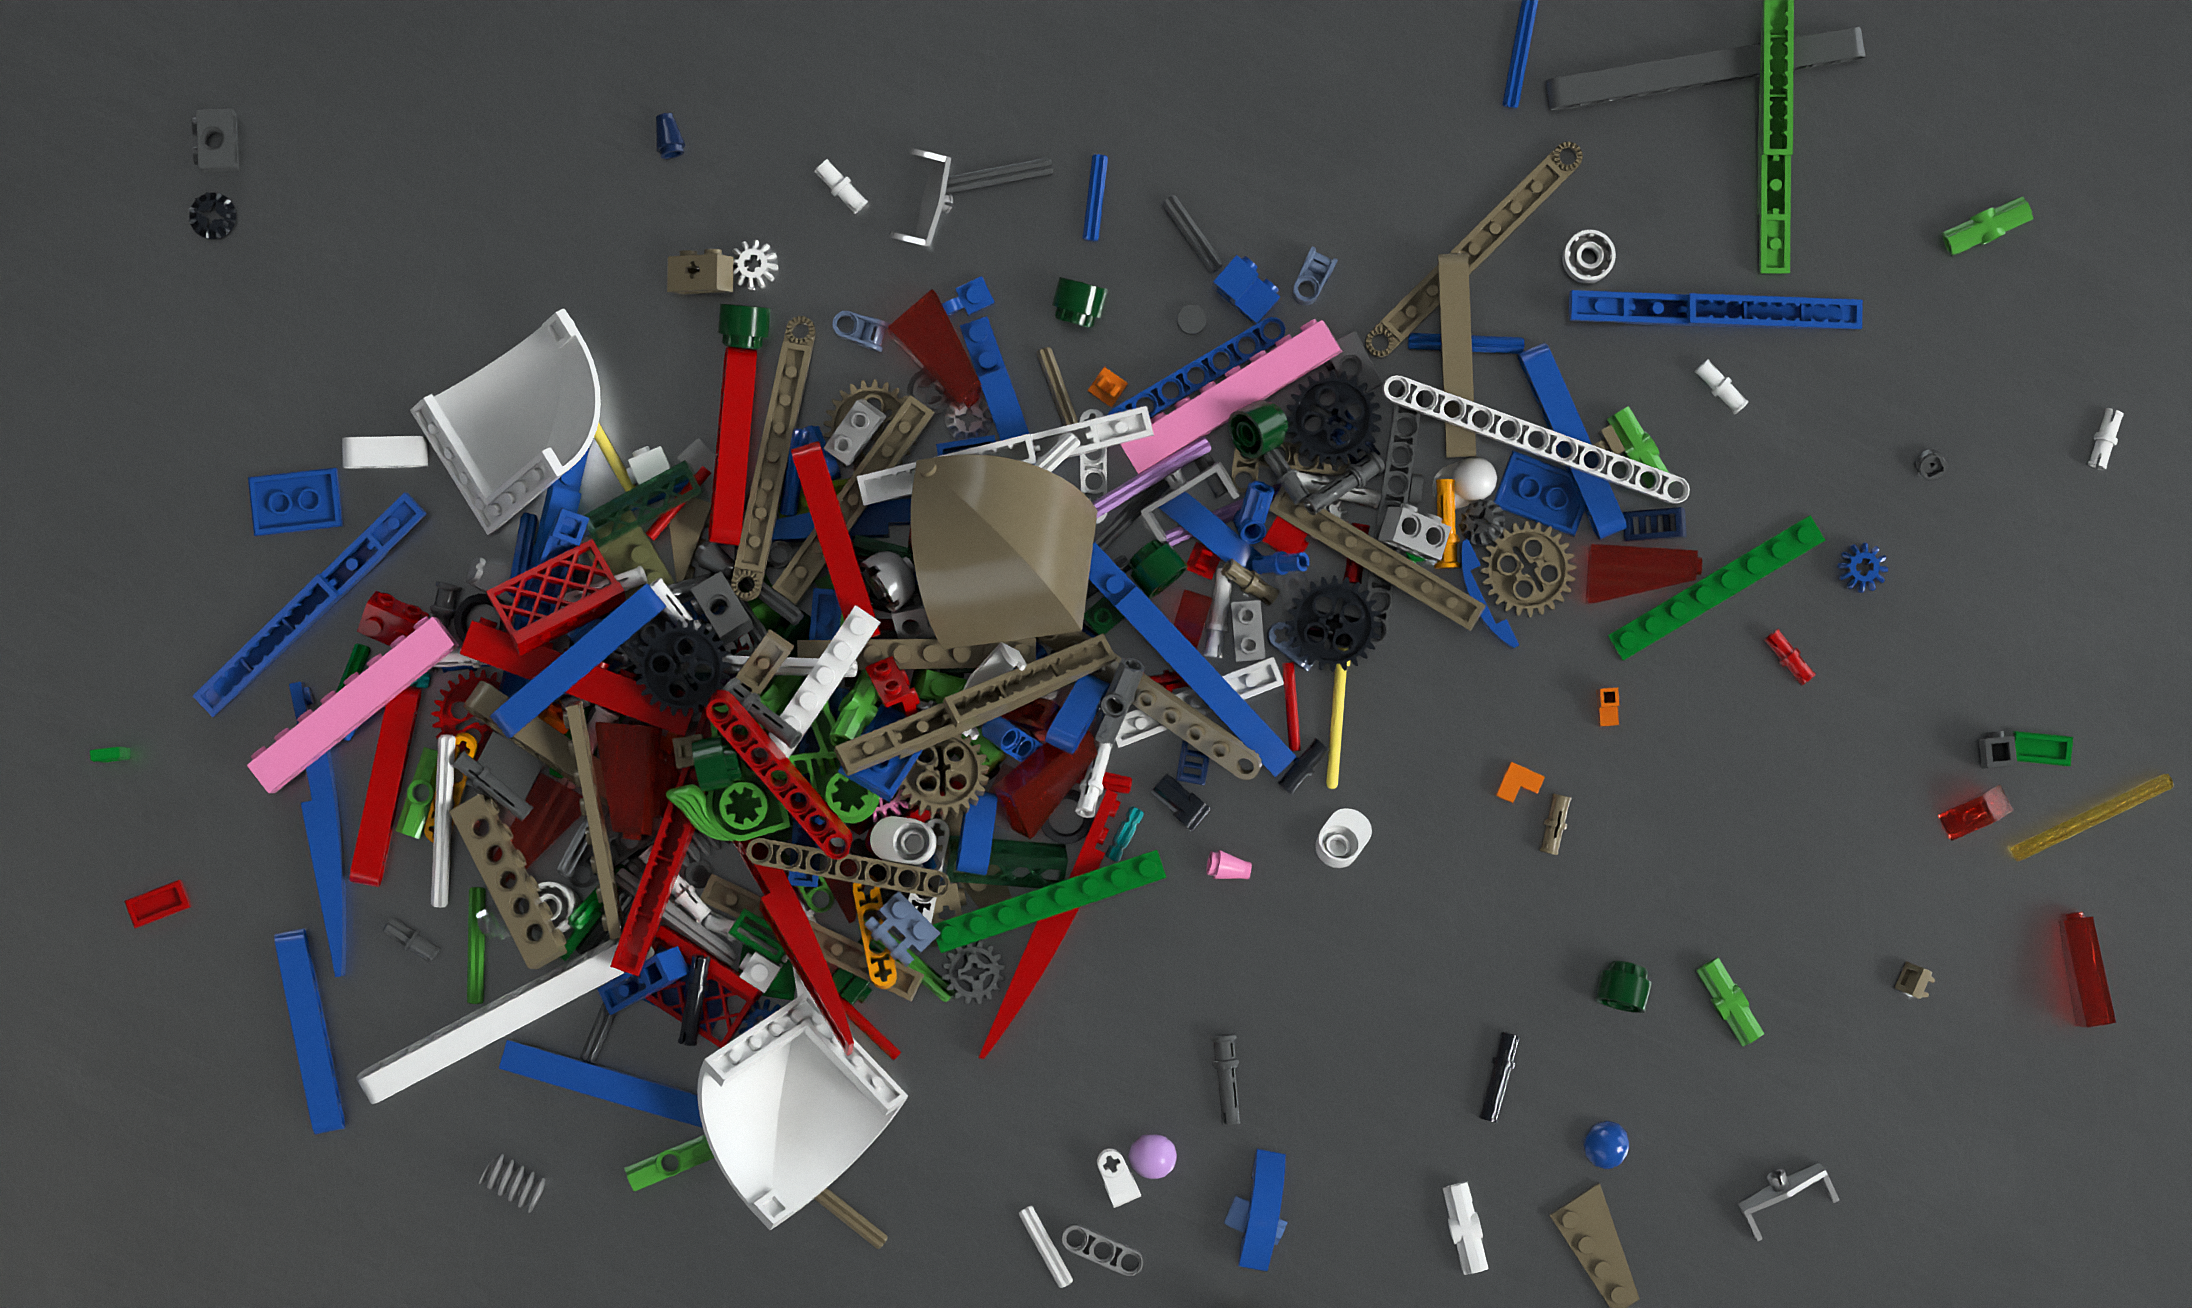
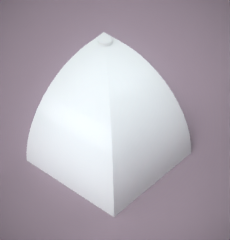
(516, 421)
(791, 1109)

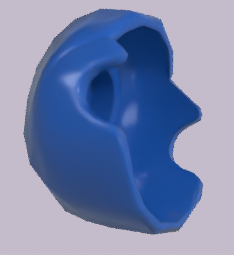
(1606, 1144)

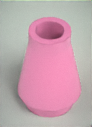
(1225, 866)

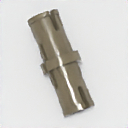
(1250, 582)
(1555, 824)

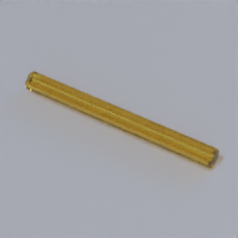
(2092, 817)

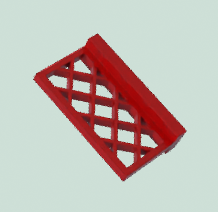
(564, 619)
(718, 971)

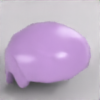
(1152, 1156)

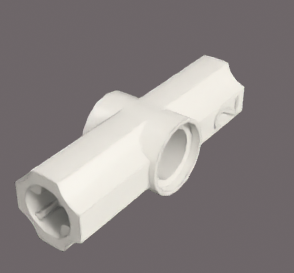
(1465, 1228)

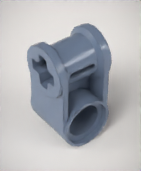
(1314, 272)
(862, 330)
(1285, 646)

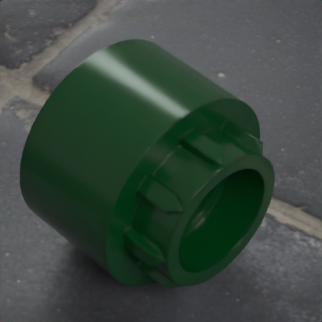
(1078, 302)
(743, 325)
(1258, 428)
(1156, 567)
(715, 763)
(1624, 987)

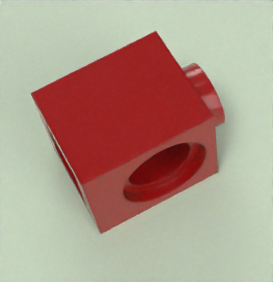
(1285, 537)

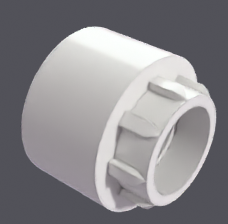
(1604, 251)
(566, 900)

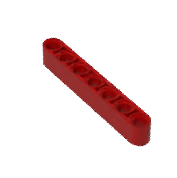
(732, 446)
(831, 529)
(774, 761)
(385, 788)

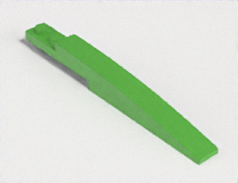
(1775, 135)

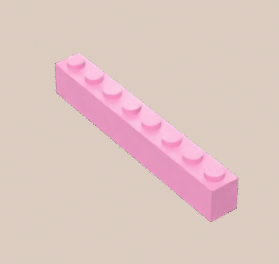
(1216, 403)
(352, 704)

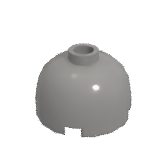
(890, 578)

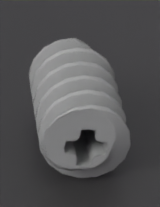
(513, 1181)

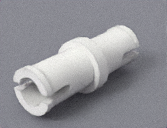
(841, 186)
(1721, 386)
(2105, 439)

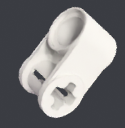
(1118, 1182)

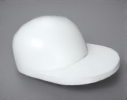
(1473, 478)
(1343, 838)
(903, 840)

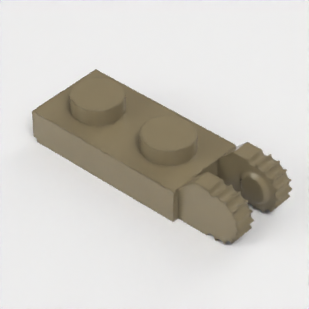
(764, 661)

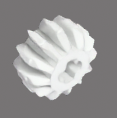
(760, 272)

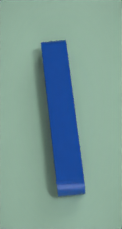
(1206, 365)
(1563, 418)
(578, 661)
(309, 1031)

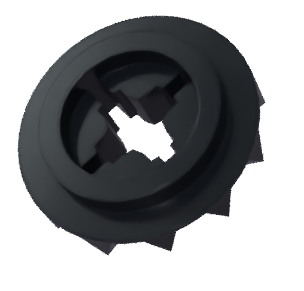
(218, 228)

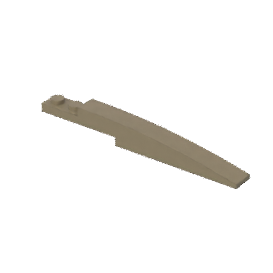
(975, 706)

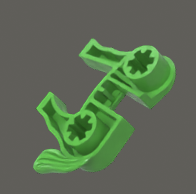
(750, 807)

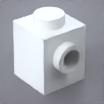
(647, 464)
(759, 971)

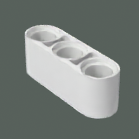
(384, 452)

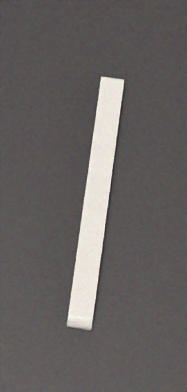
(1550, 440)
(490, 1022)

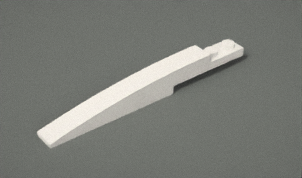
(1029, 448)

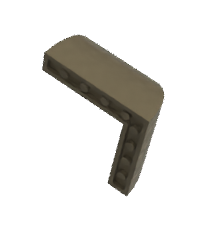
(999, 549)

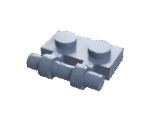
(907, 924)

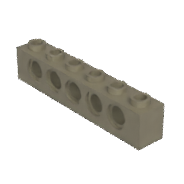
(467, 820)

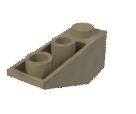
(687, 534)

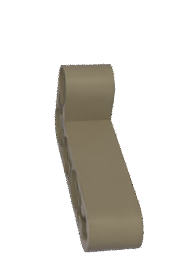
(1291, 451)

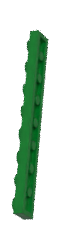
(1716, 588)
(1049, 901)

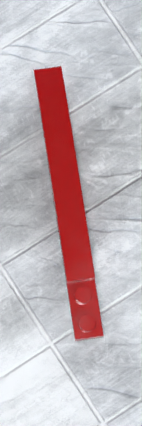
(659, 875)
(1050, 931)
(794, 933)

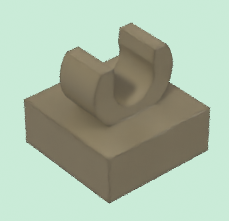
(1609, 441)
(683, 750)
(1914, 980)

